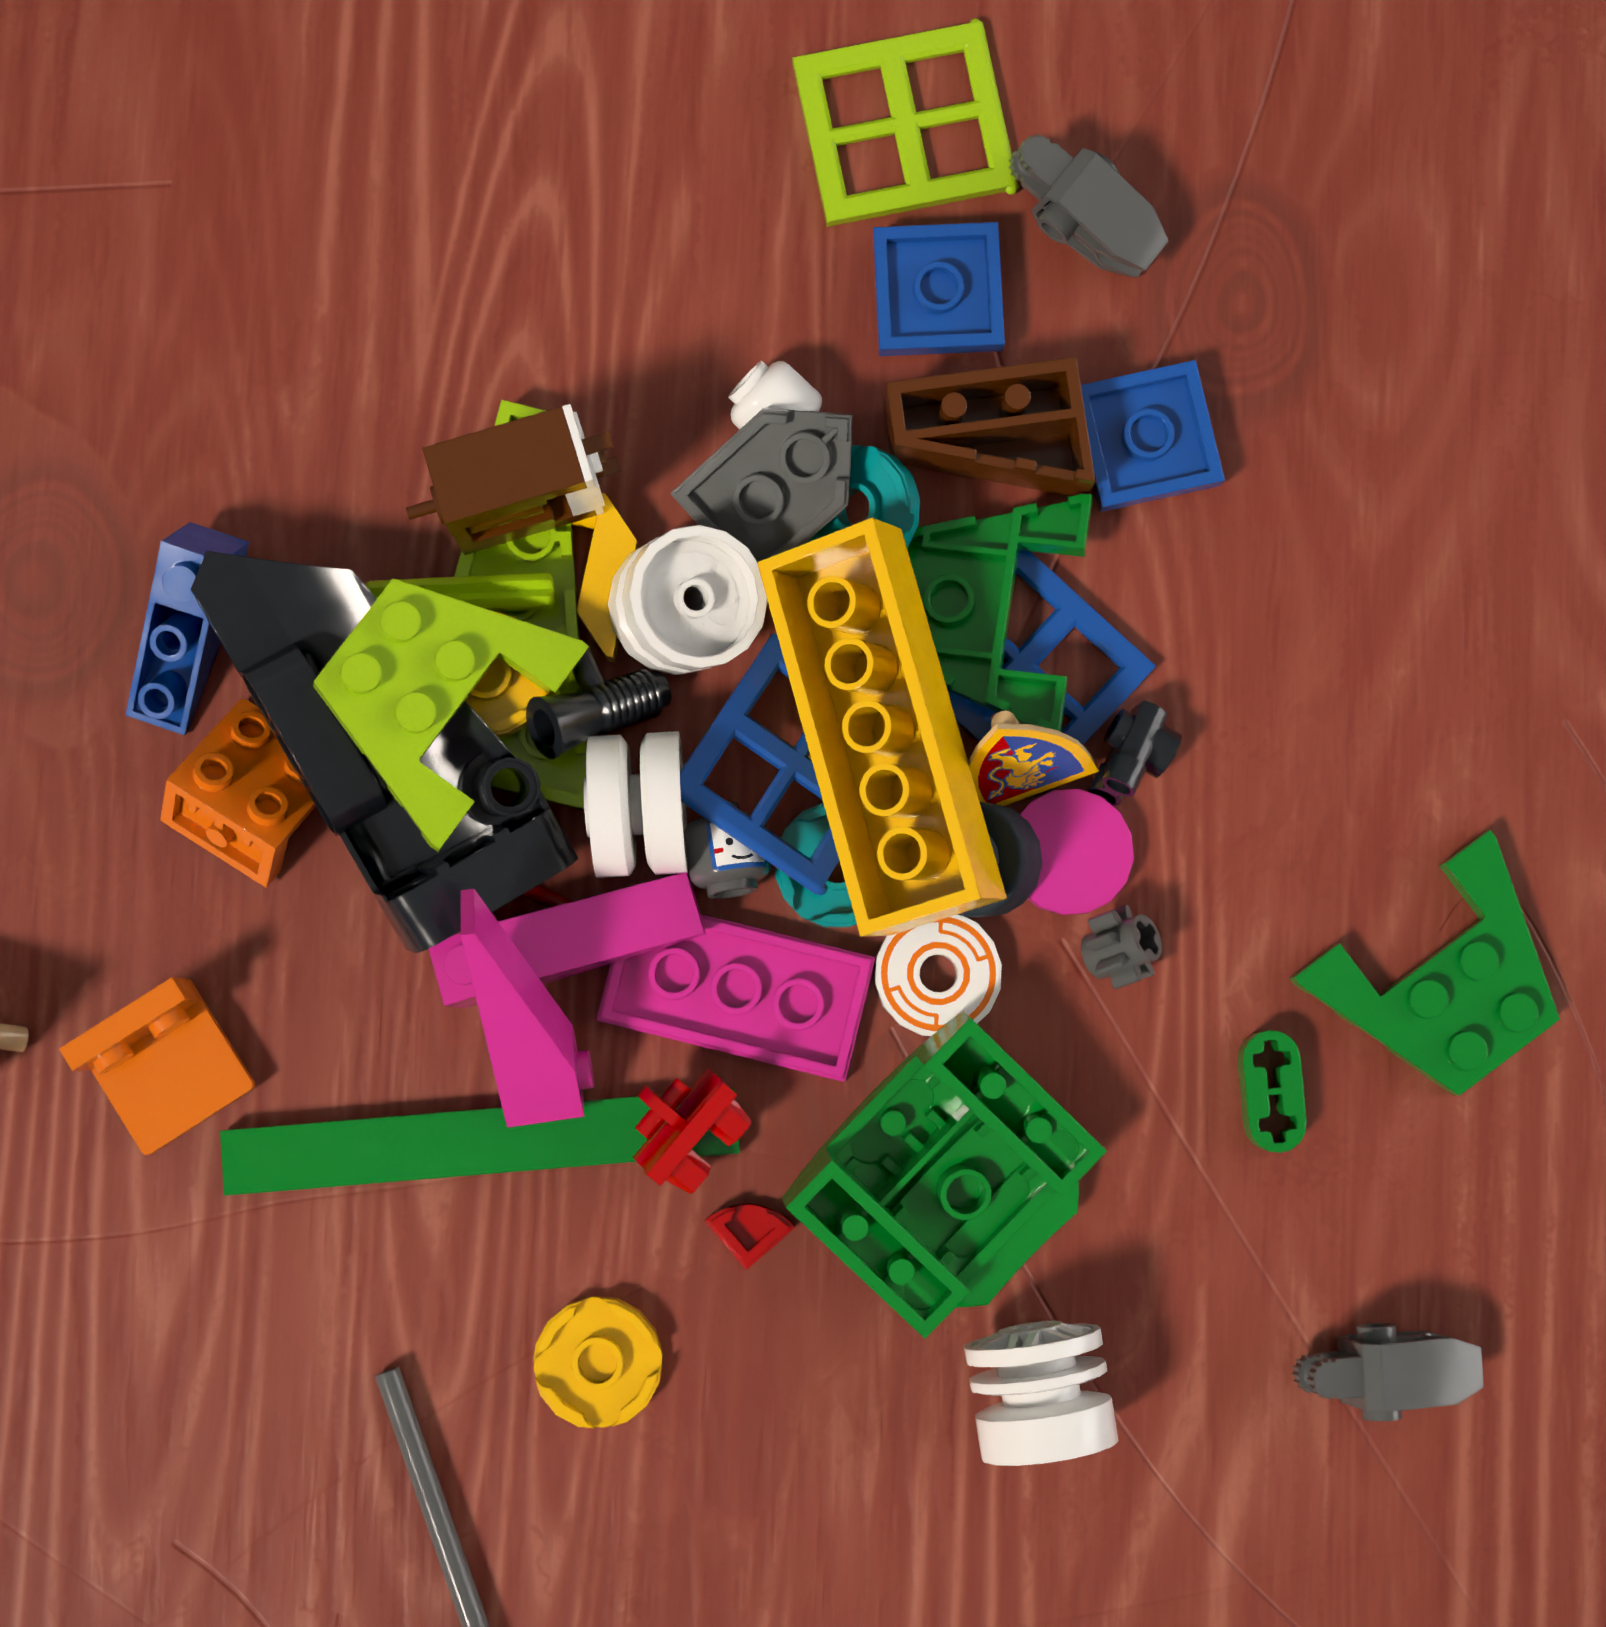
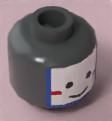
(721, 862)

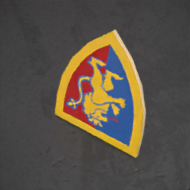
(1025, 760)

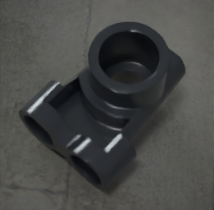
(1139, 747)

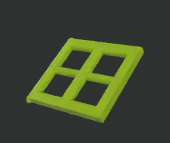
(905, 123)

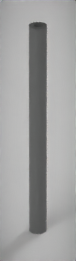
(431, 1498)

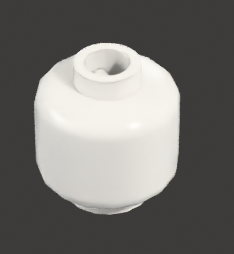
(772, 388)

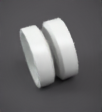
(719, 586)
(632, 805)

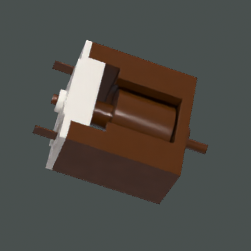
(516, 479)

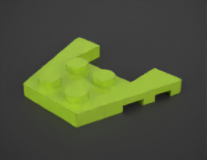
(411, 672)

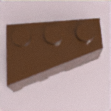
(996, 425)

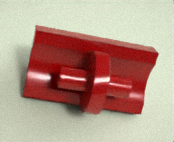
(678, 1123)

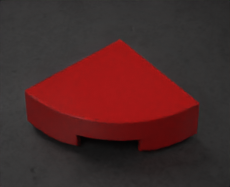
(749, 1230)

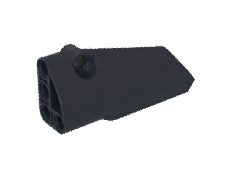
(280, 633)

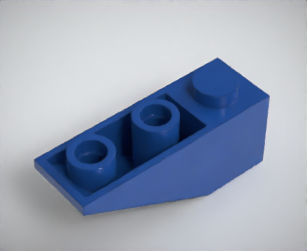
(176, 636)

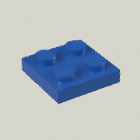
(938, 289)
(1150, 436)

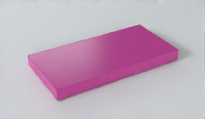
(746, 996)

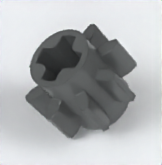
(1121, 946)

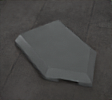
(774, 480)

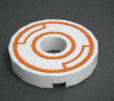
(975, 965)

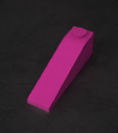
(583, 934)
(525, 1030)

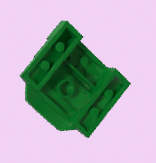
(945, 1177)

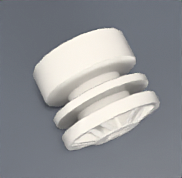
(1042, 1404)

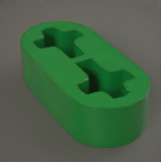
(1287, 1090)

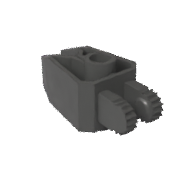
(1089, 206)
(1392, 1371)

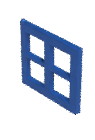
(1069, 613)
(792, 765)

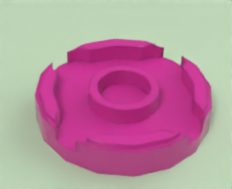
(1082, 851)

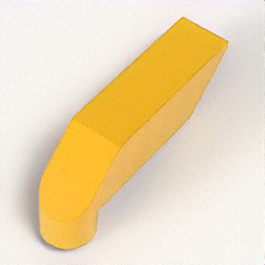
(609, 548)

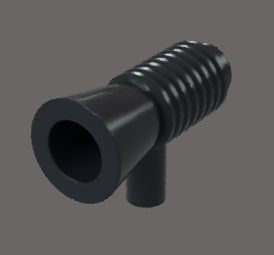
(600, 708)

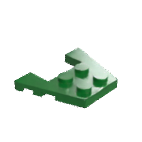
(967, 591)
(1467, 1000)

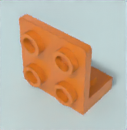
(238, 795)
(162, 1063)

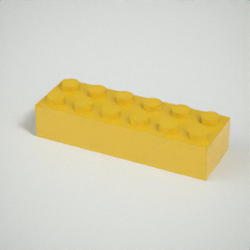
(881, 729)

